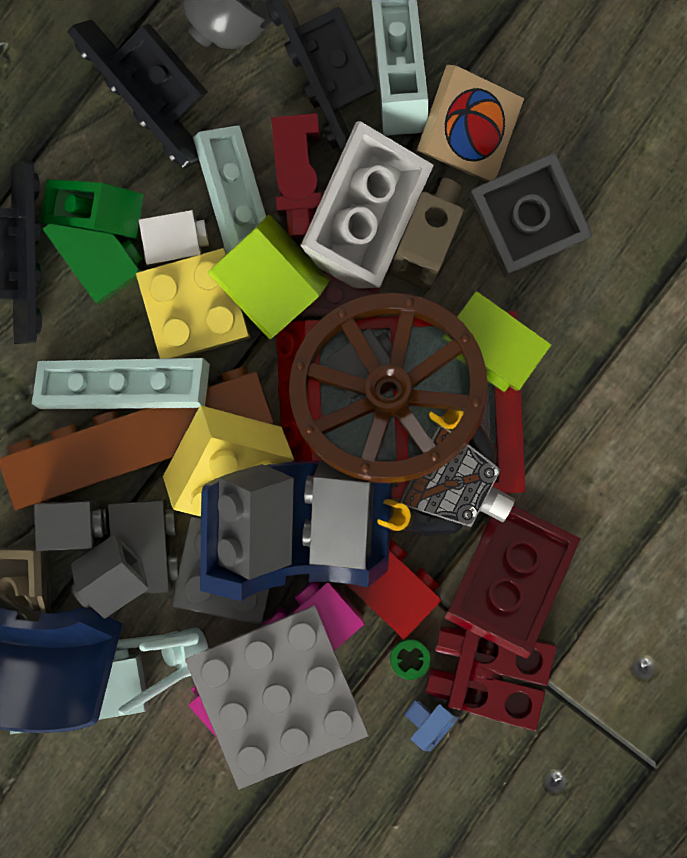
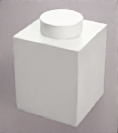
(172, 237)

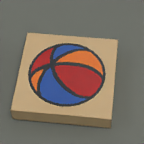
(470, 123)

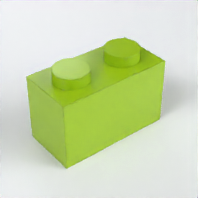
(506, 344)

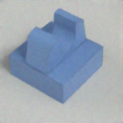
(431, 724)

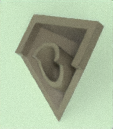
(25, 581)

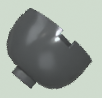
(226, 22)

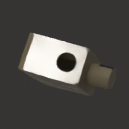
(426, 246)

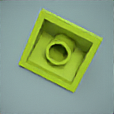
(269, 277)

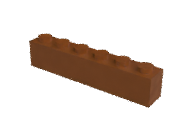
(119, 443)

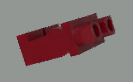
(294, 174)
(479, 679)

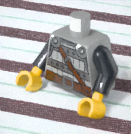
(455, 492)

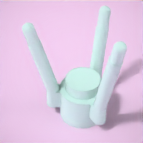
(175, 649)

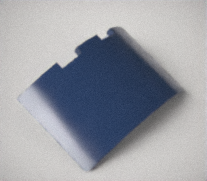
(225, 583)
(54, 669)

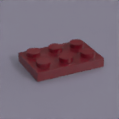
(513, 580)

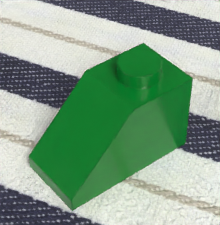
(92, 207)
(97, 259)

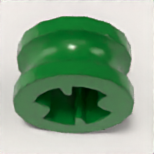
(411, 672)

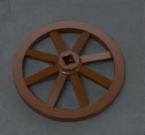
(382, 380)

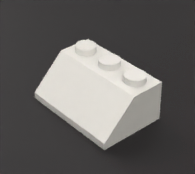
(365, 208)

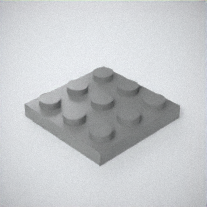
(276, 697)

